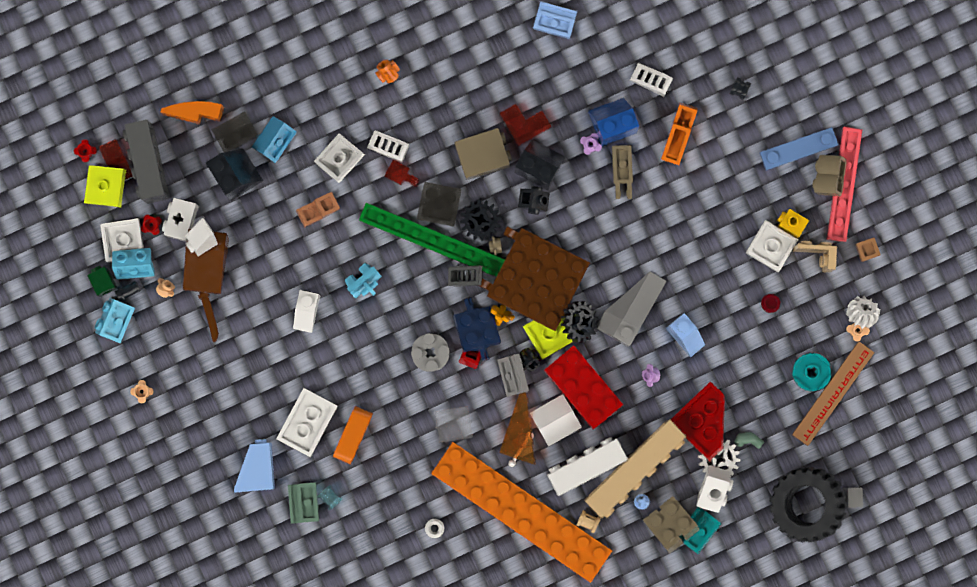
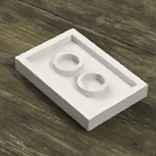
(307, 422)

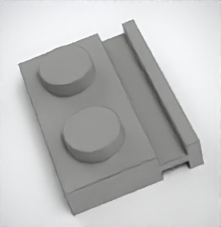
(513, 375)

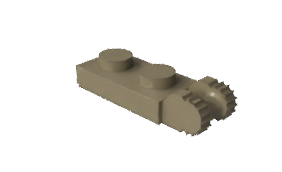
(622, 169)

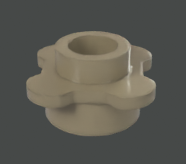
(495, 245)

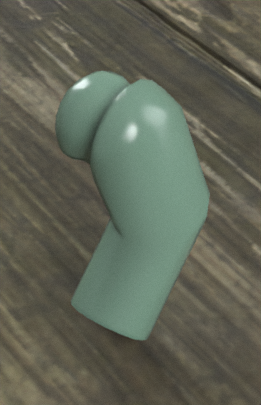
(748, 437)

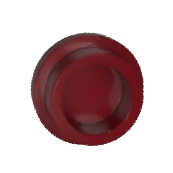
(770, 303)

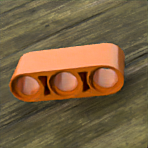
(352, 435)

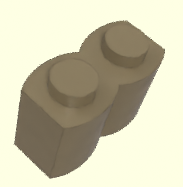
(829, 175)

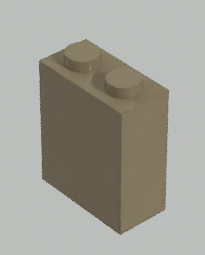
(483, 153)

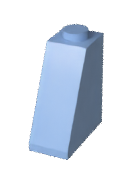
(686, 334)
(257, 468)

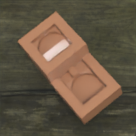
(318, 209)

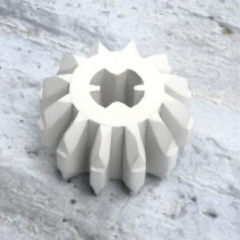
(863, 312)

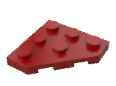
(703, 421)

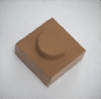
(867, 249)

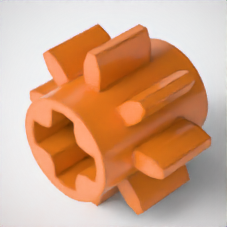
(387, 71)

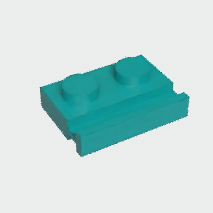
(708, 526)

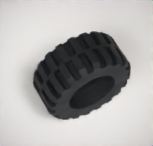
(784, 512)

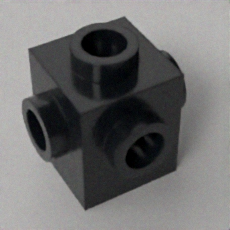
(534, 200)

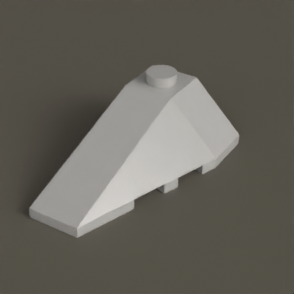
(628, 313)

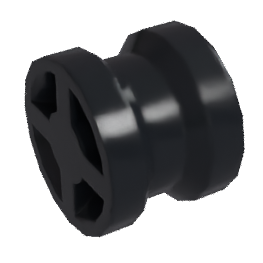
(740, 88)

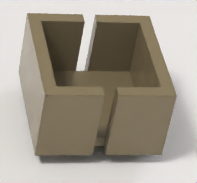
(670, 524)

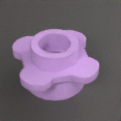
(595, 147)
(651, 375)

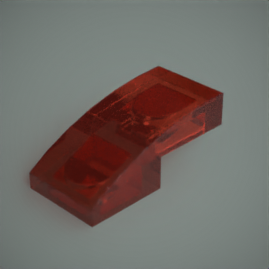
(115, 157)

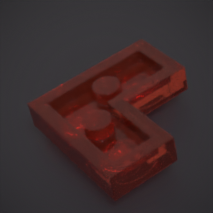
(522, 129)

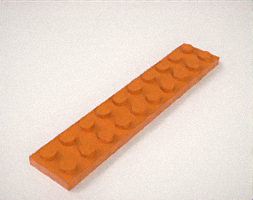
(521, 512)

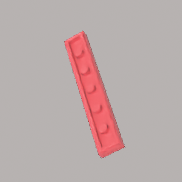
(842, 204)

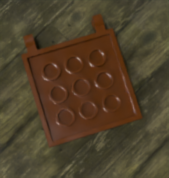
(536, 278)

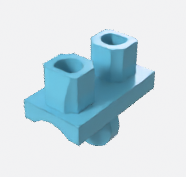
(365, 283)

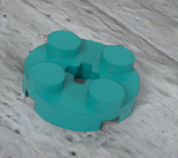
(822, 371)

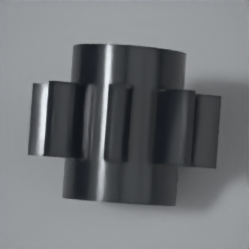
(530, 359)

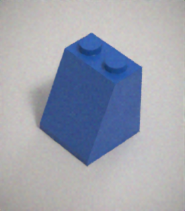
(614, 121)

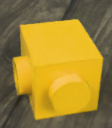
(792, 223)

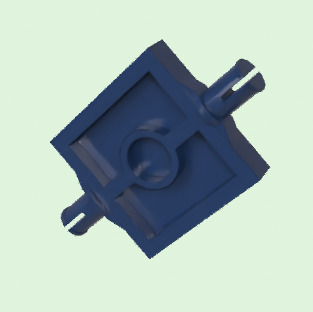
(476, 329)

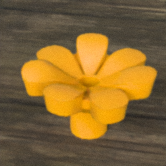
(501, 314)

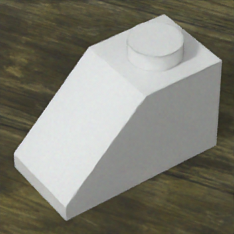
(200, 238)
(306, 311)

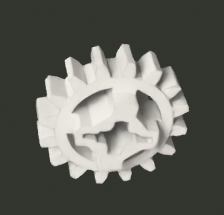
(726, 462)

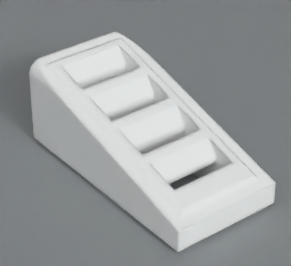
(661, 76)
(400, 157)

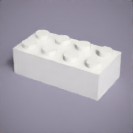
(587, 466)

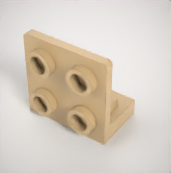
(827, 261)

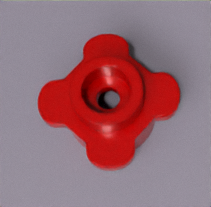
(79, 150)
(146, 224)

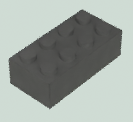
(146, 161)

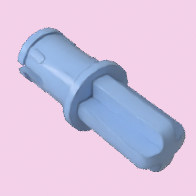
(641, 501)

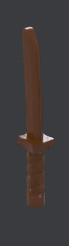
(204, 297)

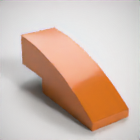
(194, 111)
(679, 133)

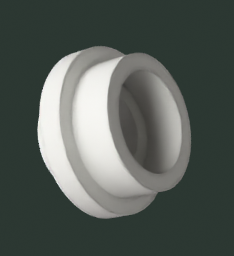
(429, 532)

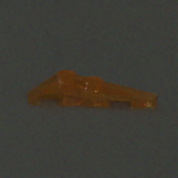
(518, 437)

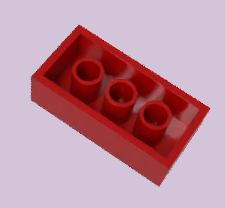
(583, 387)

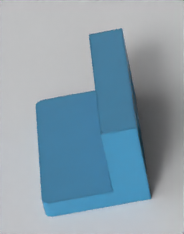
(274, 139)

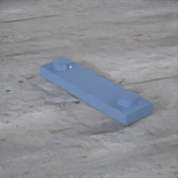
(798, 149)

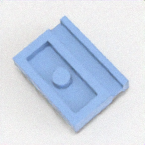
(555, 20)

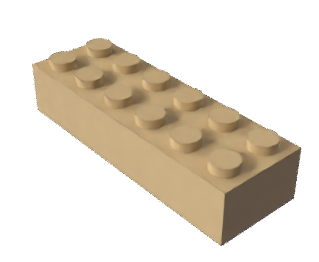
(631, 472)

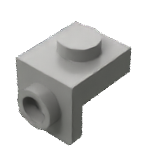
(854, 497)

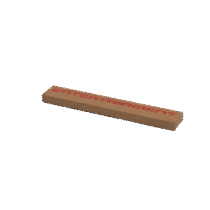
(833, 393)

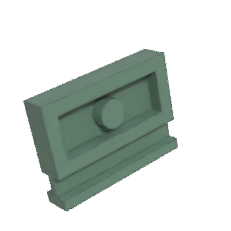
(303, 503)

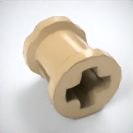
(588, 521)

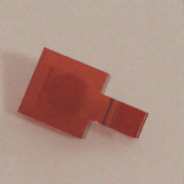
(399, 173)

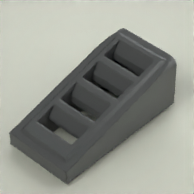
(454, 276)

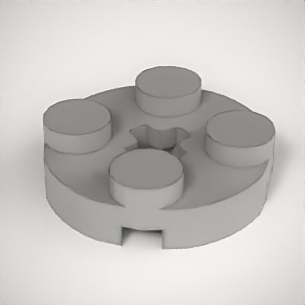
(432, 363)

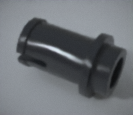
(126, 291)

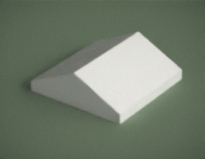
(339, 158)
(555, 420)

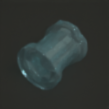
(329, 497)

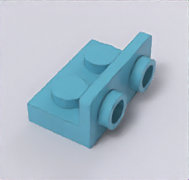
(132, 263)
(114, 320)

